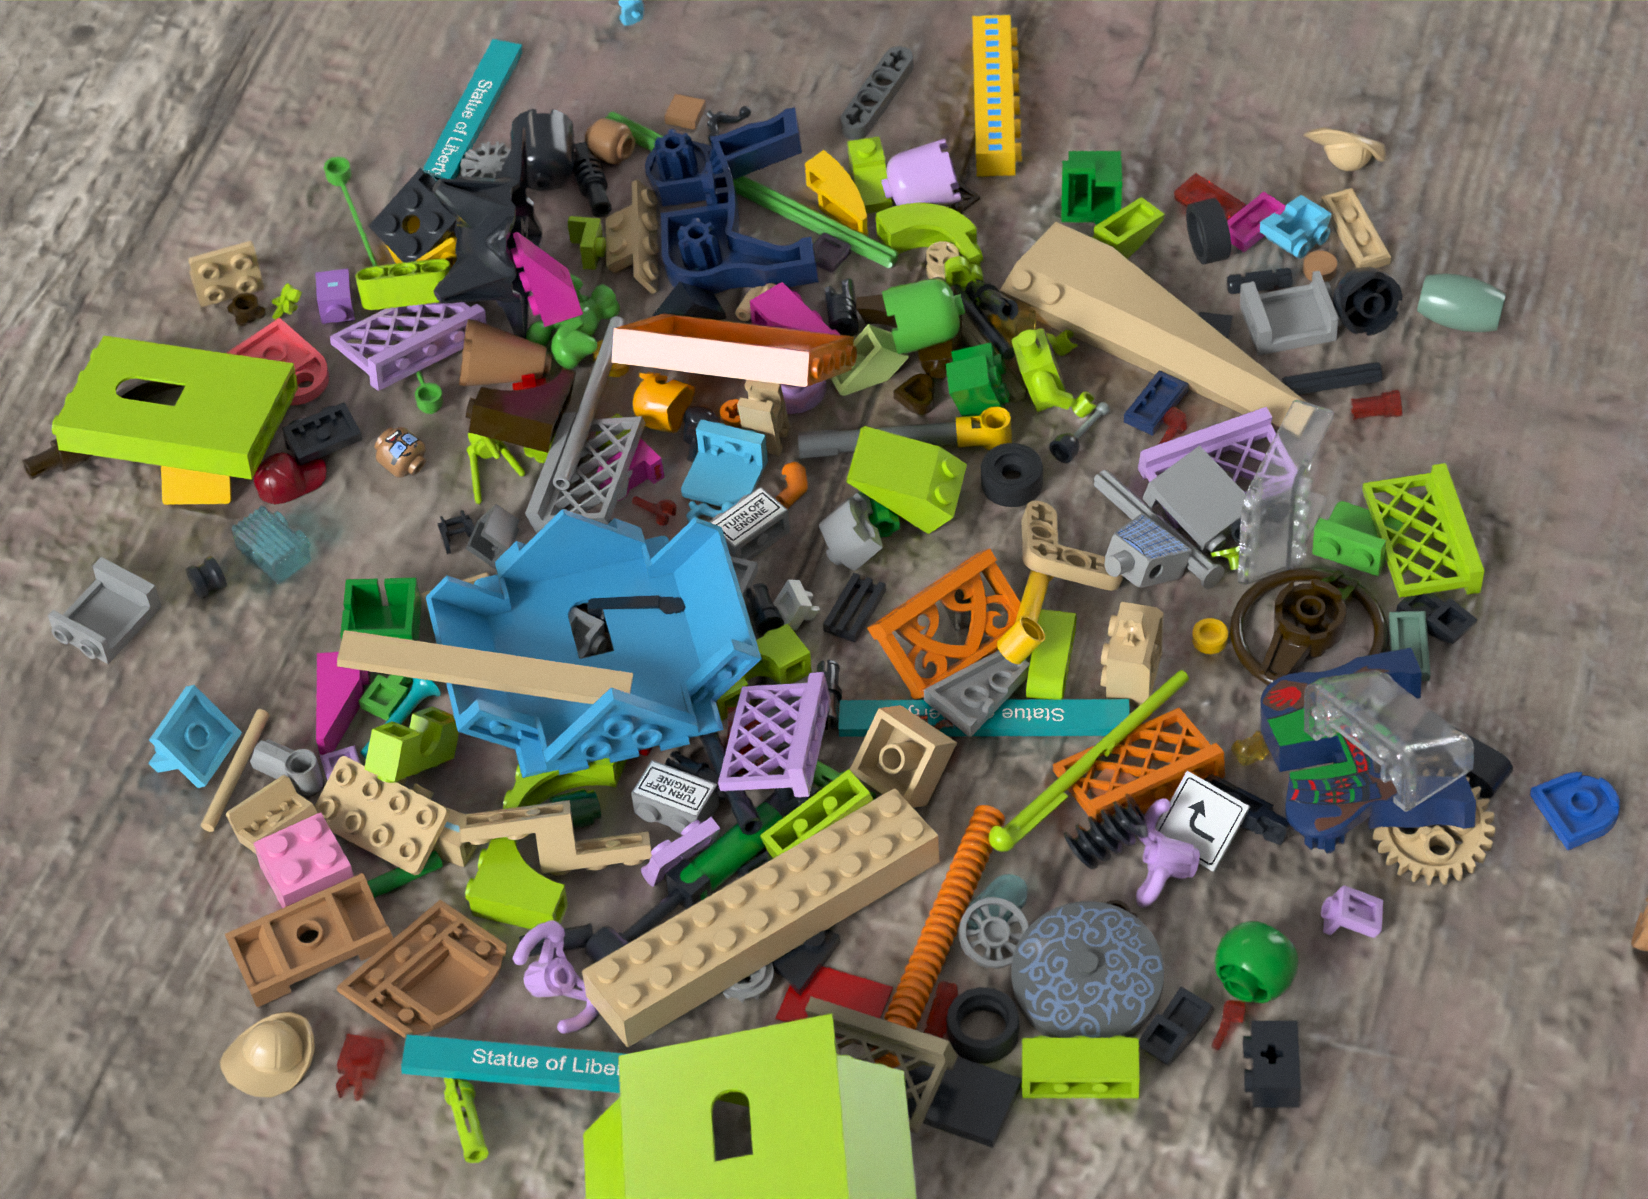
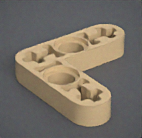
(1045, 556)

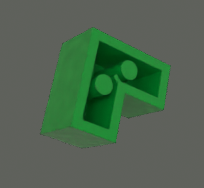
(977, 379)

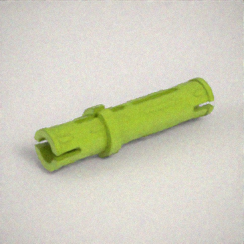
(473, 1142)

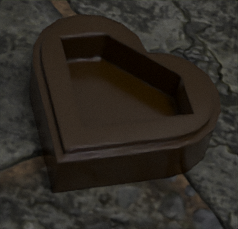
(916, 394)

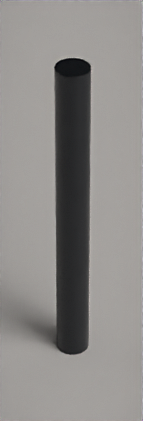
(985, 325)

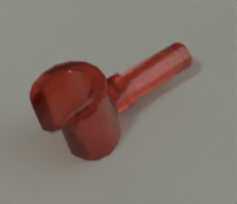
(1177, 424)
(660, 509)
(1232, 1012)

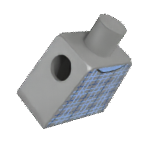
(1146, 553)

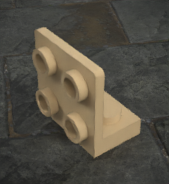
(225, 273)

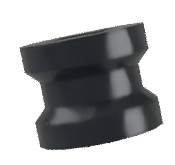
(206, 577)

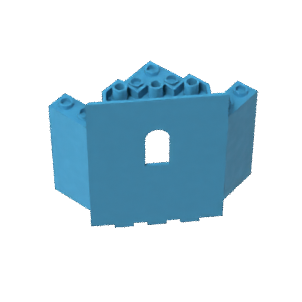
(676, 659)

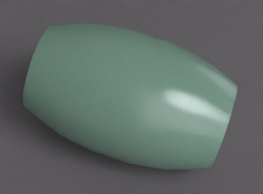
(1461, 302)

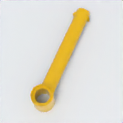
(1026, 632)

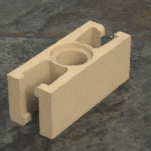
(765, 413)

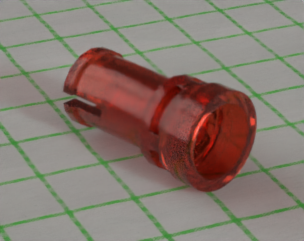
(1386, 405)

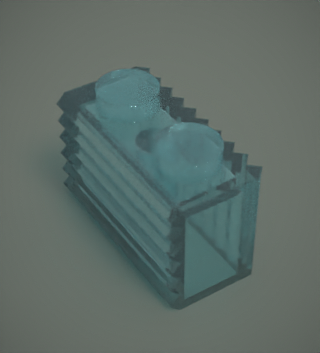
(271, 543)

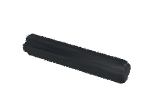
(1334, 378)

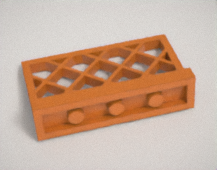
(1152, 783)

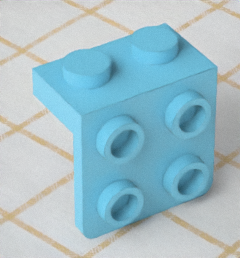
(726, 464)

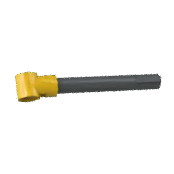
(985, 430)

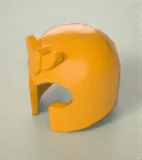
(661, 402)

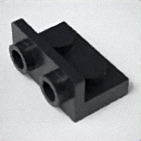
(321, 433)

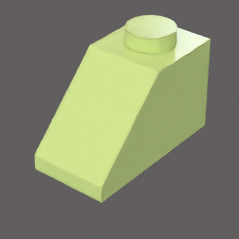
(875, 361)

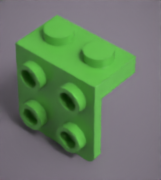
(1352, 538)

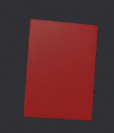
(837, 988)

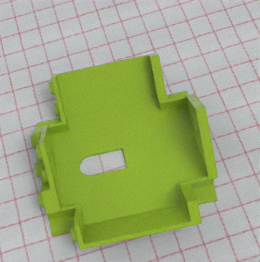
(815, 1116)

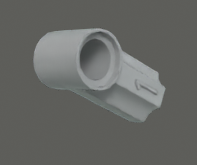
(298, 765)

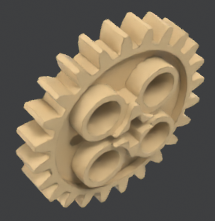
(1415, 854)

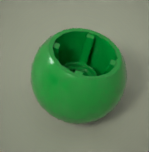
(1256, 962)

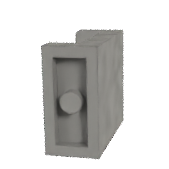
(1290, 316)
(1198, 498)
(107, 612)

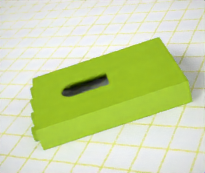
(214, 428)

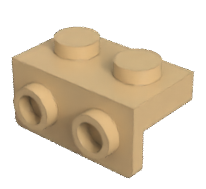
(269, 812)

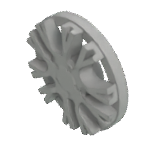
(486, 165)
(992, 932)

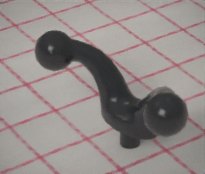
(744, 112)

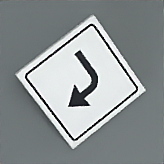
(1203, 818)

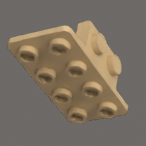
(381, 815)

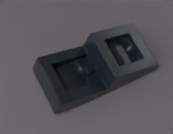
(1443, 619)
(1176, 1027)

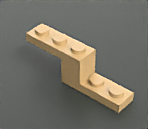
(555, 837)

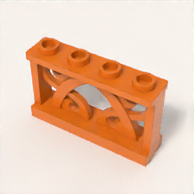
(905, 622)

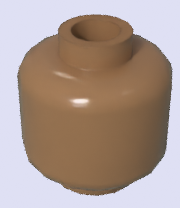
(610, 140)

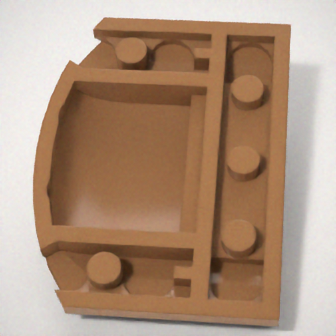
(427, 972)

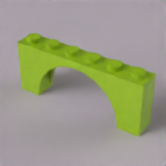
(505, 884)

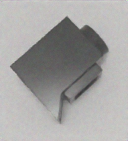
(493, 535)

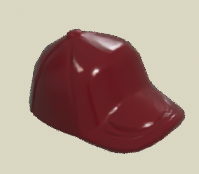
(283, 479)

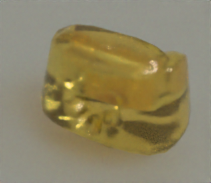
(1250, 749)

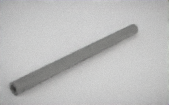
(587, 409)

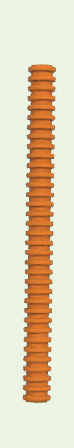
(942, 923)

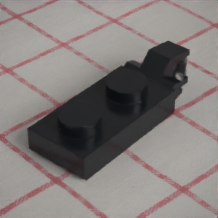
(1260, 816)

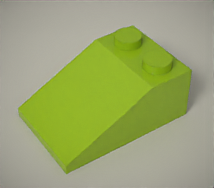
(907, 477)

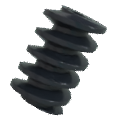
(1108, 834)

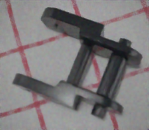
(445, 534)

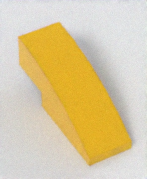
(836, 192)

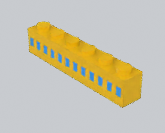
(994, 96)

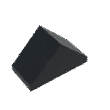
(691, 302)

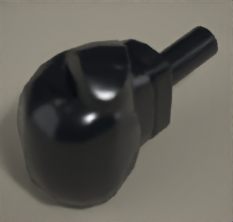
(691, 420)

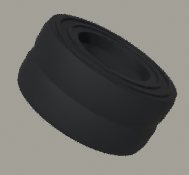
(1008, 458)

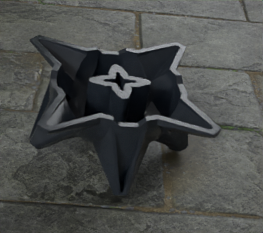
(486, 219)

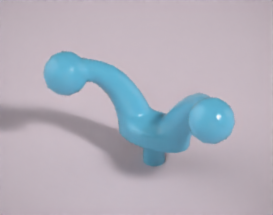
(704, 509)

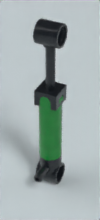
(696, 880)

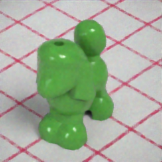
(574, 336)

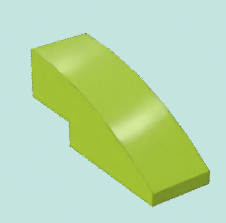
(1129, 227)

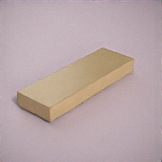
(1355, 229)

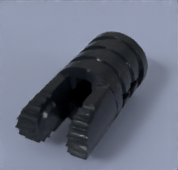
(842, 309)

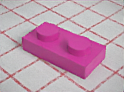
(1245, 224)

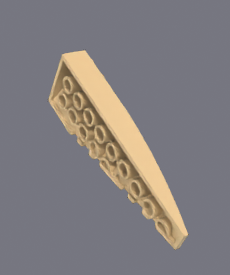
(1125, 312)

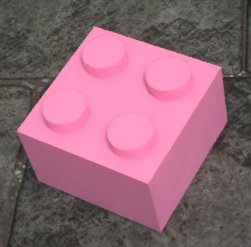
(302, 860)

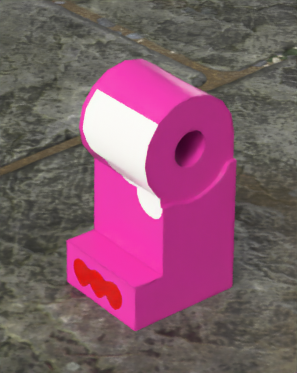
(644, 465)

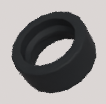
(1208, 231)
(986, 1000)

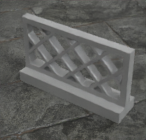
(549, 500)

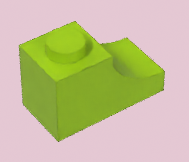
(867, 170)

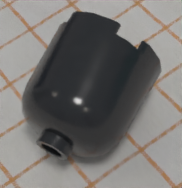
(549, 147)

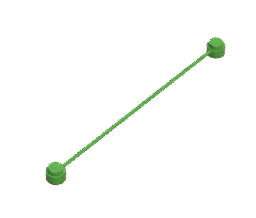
(338, 173)

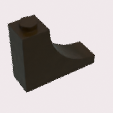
(932, 358)
(522, 416)

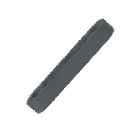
(872, 91)

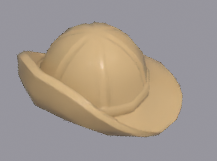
(1347, 149)
(270, 1055)

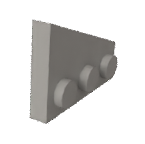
(976, 691)

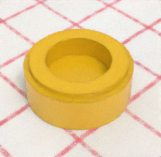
(1210, 636)

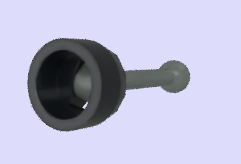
(1066, 446)

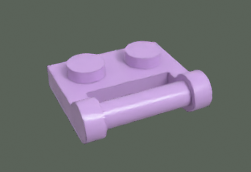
(666, 855)

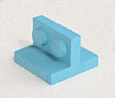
(193, 738)

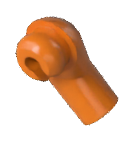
(797, 484)

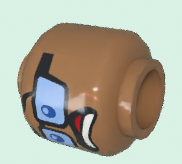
(400, 452)

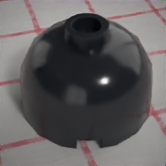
(1367, 300)

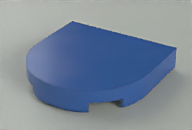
(1577, 807)

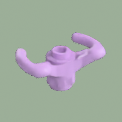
(1163, 857)
(553, 973)

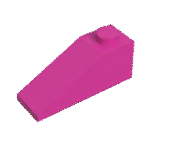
(336, 699)

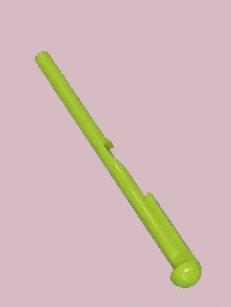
(1007, 837)

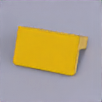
(194, 487)

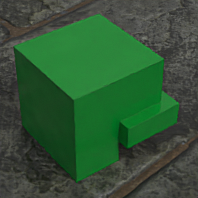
(1091, 186)

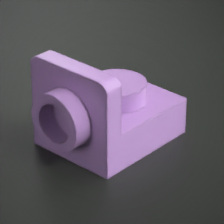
(1353, 911)

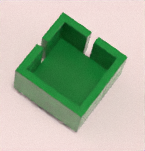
(366, 612)

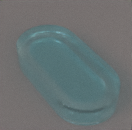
(1005, 887)

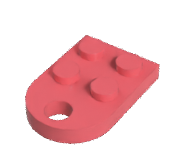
(284, 344)

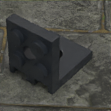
(414, 200)

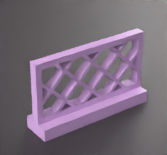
(416, 348)
(1214, 440)
(803, 736)

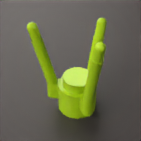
(487, 448)

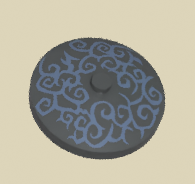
(1087, 972)

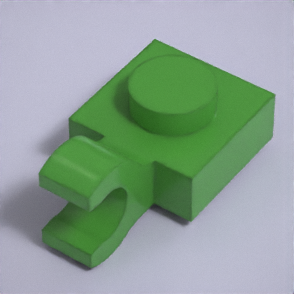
(385, 695)

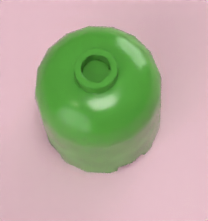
(923, 313)

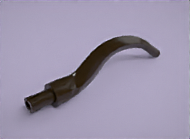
(54, 458)

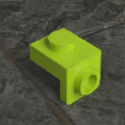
(589, 235)

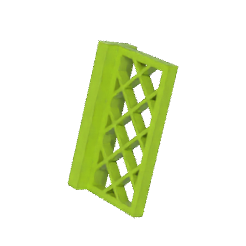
(1451, 521)

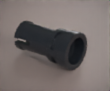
(765, 613)

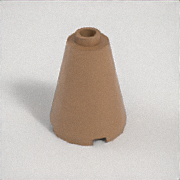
(499, 356)

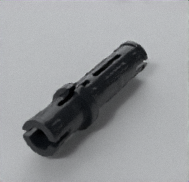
(989, 298)

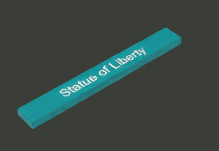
(474, 108)
(1012, 718)
(511, 1063)

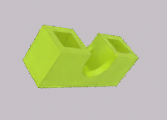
(782, 659)
(405, 751)

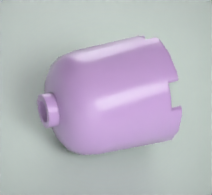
(922, 176)

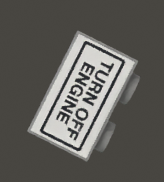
(753, 524)
(673, 797)

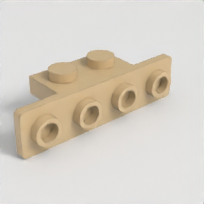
(633, 237)

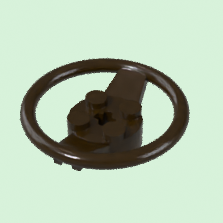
(1306, 619)

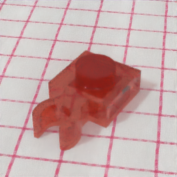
(358, 1060)

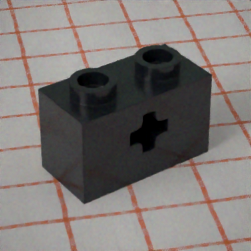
(1274, 1064)

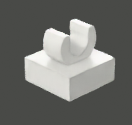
(795, 604)

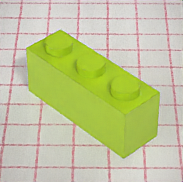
(817, 813)
(1080, 1067)

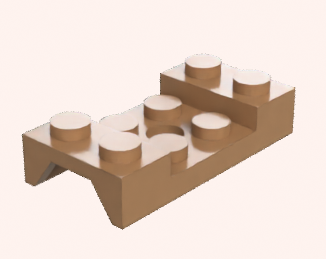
(275, 958)

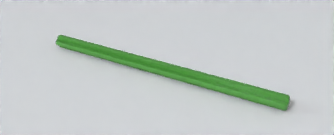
(784, 205)

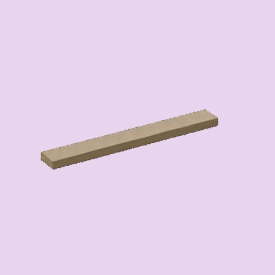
(478, 668)

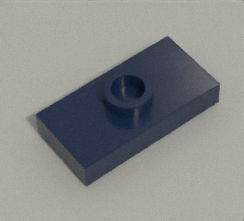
(1154, 402)

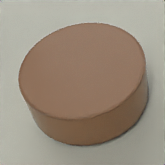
(1322, 262)

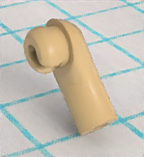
(743, 311)

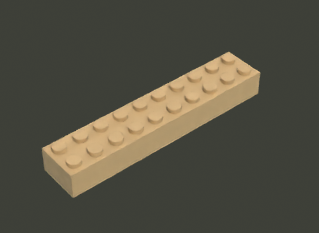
(760, 917)

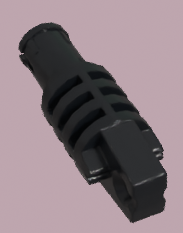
(591, 179)

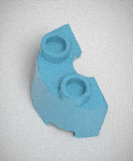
(1298, 226)

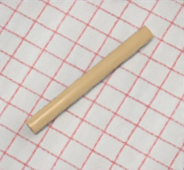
(235, 770)

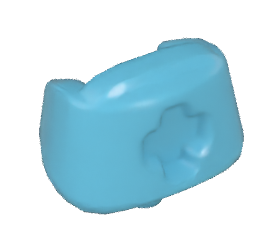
(631, 11)

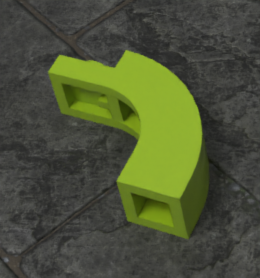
(926, 223)

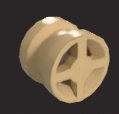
(936, 257)

